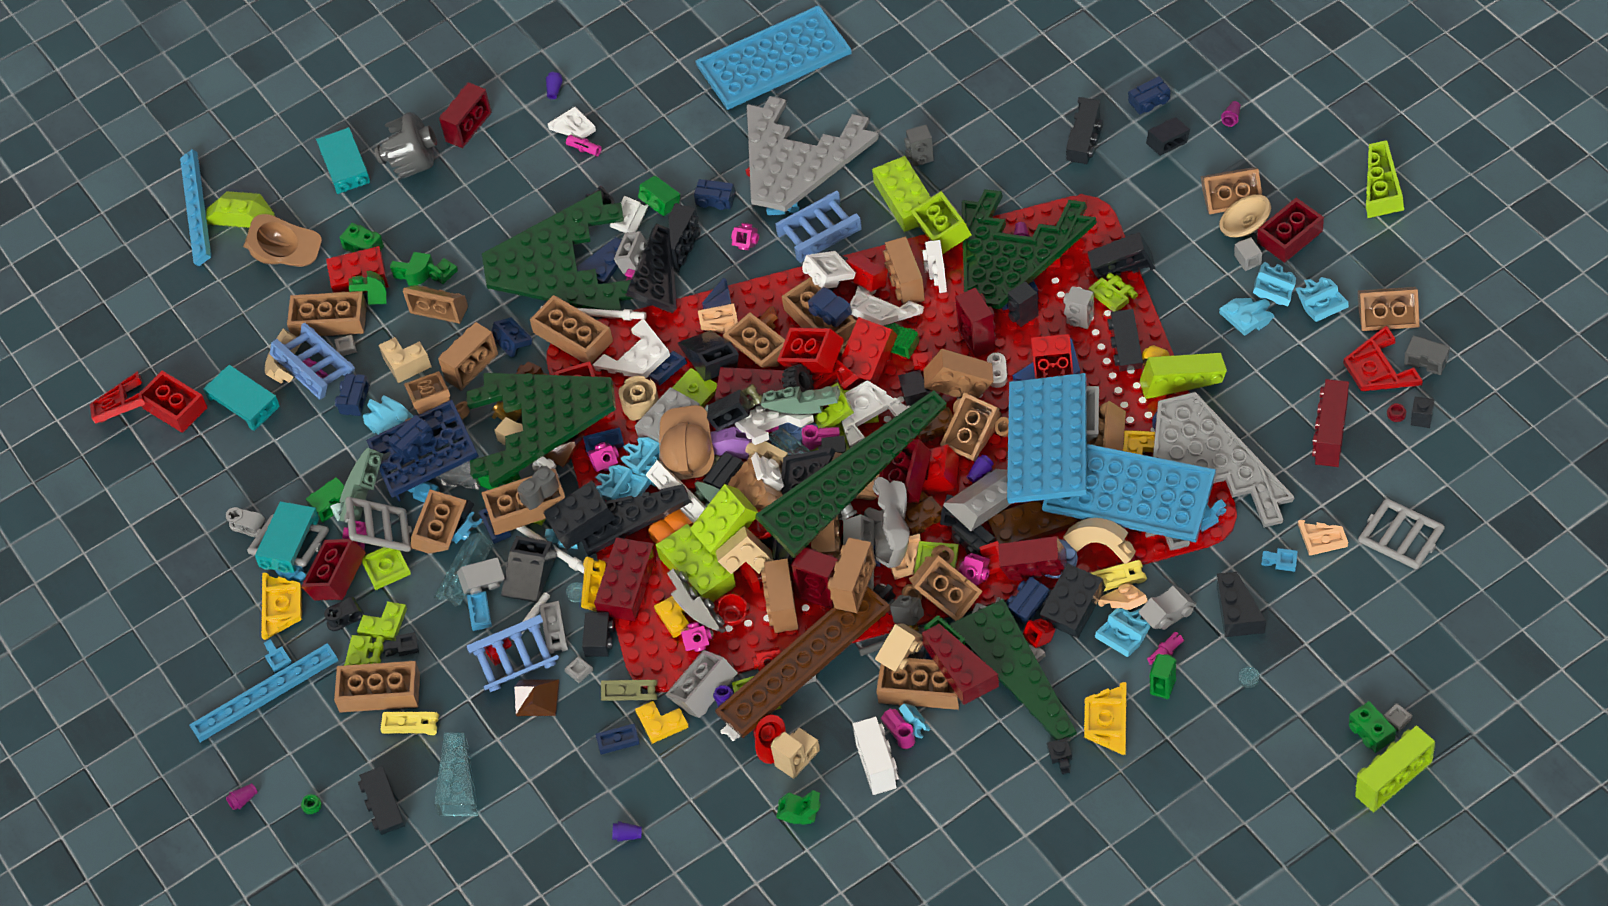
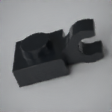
(404, 644)
(1060, 753)

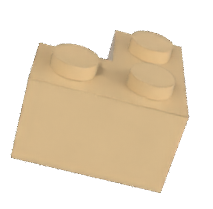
(404, 362)
(743, 548)
(898, 646)
(794, 751)

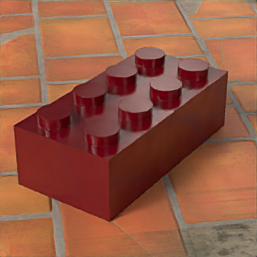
(734, 379)
(1330, 423)
(625, 578)

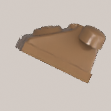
(431, 392)
(973, 426)
(943, 584)

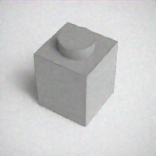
(1248, 254)

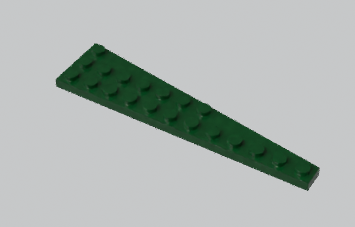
(817, 500)

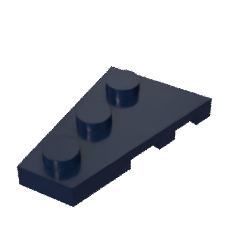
(603, 261)

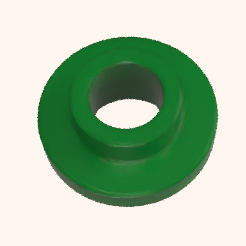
(311, 799)

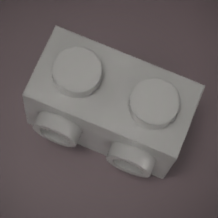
(630, 251)
(1079, 307)
(481, 576)

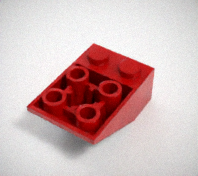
(1052, 356)
(941, 470)

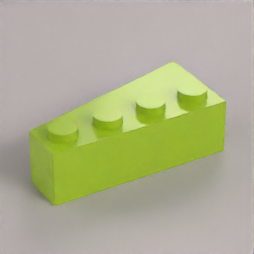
(1383, 187)
(1181, 373)

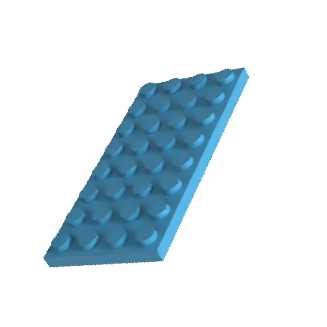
(773, 57)
(1047, 438)
(1141, 493)

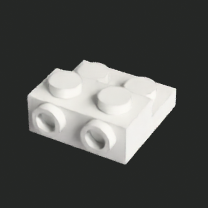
(934, 264)
(827, 269)

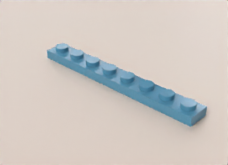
(195, 207)
(263, 692)

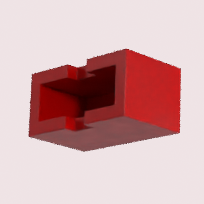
(867, 274)

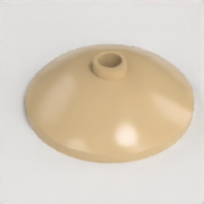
(1245, 216)

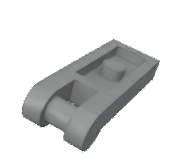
(553, 626)

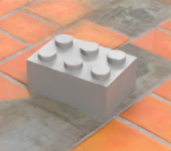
(650, 423)

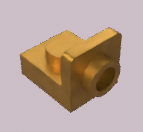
(500, 412)

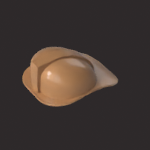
(280, 242)
(686, 442)

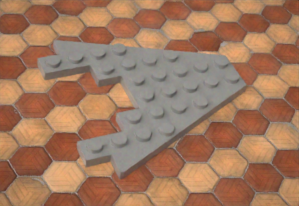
(788, 169)
(1196, 436)

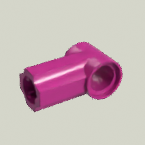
(812, 435)
(899, 728)

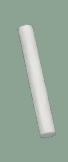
(536, 609)

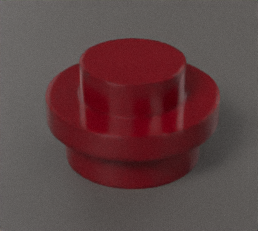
(1396, 412)

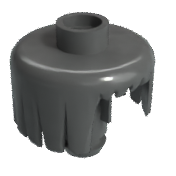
(408, 148)

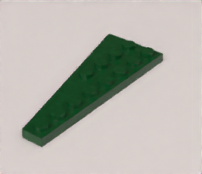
(1001, 645)

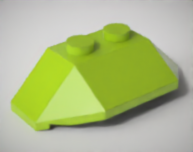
(237, 209)

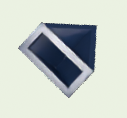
(718, 297)

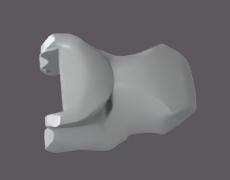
(890, 528)

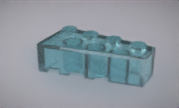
(455, 781)

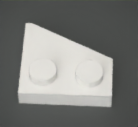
(572, 123)

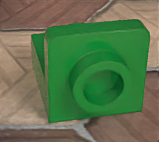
(442, 271)

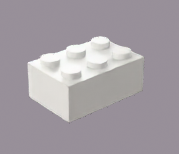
(875, 755)

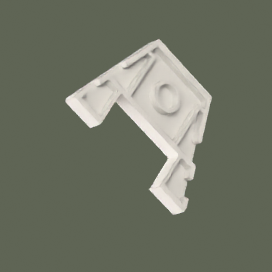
(880, 311)
(641, 358)
(867, 402)
(765, 419)

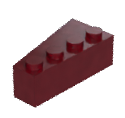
(959, 665)

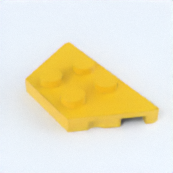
(279, 604)
(1107, 718)

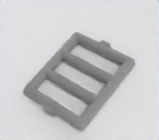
(370, 538)
(314, 547)
(1399, 554)

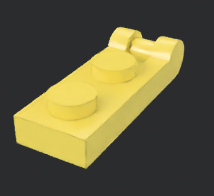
(1119, 575)
(409, 722)

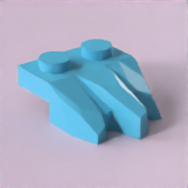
(1274, 284)
(1321, 298)
(1247, 314)
(385, 415)
(642, 456)
(621, 483)
(1123, 631)

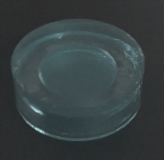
(574, 592)
(1248, 677)

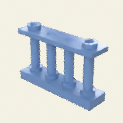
(821, 240)
(301, 371)
(515, 634)

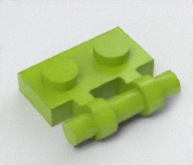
(1109, 295)
(360, 648)

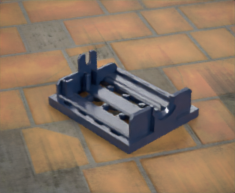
(432, 465)

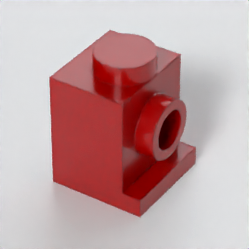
(921, 360)
(1040, 627)
(761, 655)

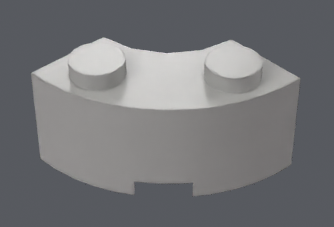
(1167, 608)

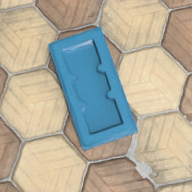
(479, 611)

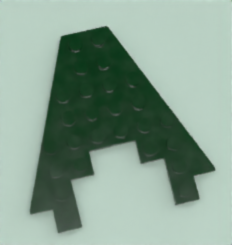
(543, 259)
(1003, 261)
(552, 413)

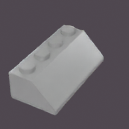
(980, 499)

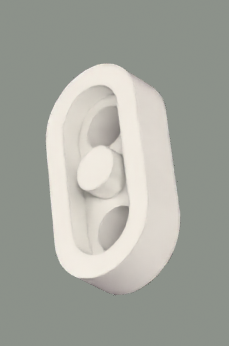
(999, 368)

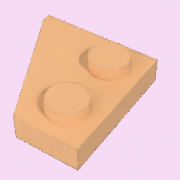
(718, 318)
(1322, 537)
(908, 563)
(1125, 597)

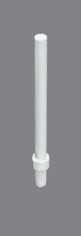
(626, 314)
(574, 563)

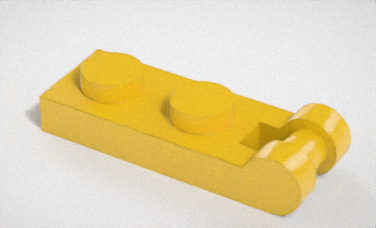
(591, 581)

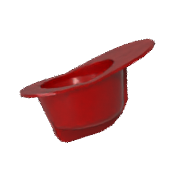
(764, 734)

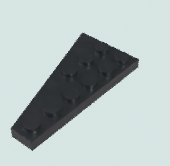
(654, 275)
(794, 471)
(636, 513)

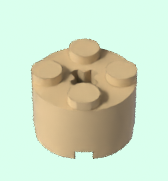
(637, 396)

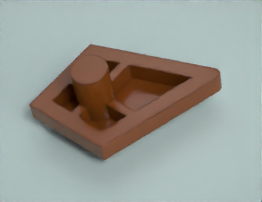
(769, 317)

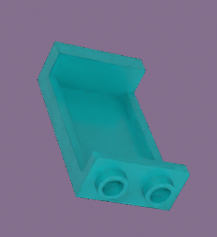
(343, 160)
(242, 396)
(285, 536)

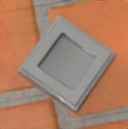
(345, 345)
(578, 669)
(1398, 717)

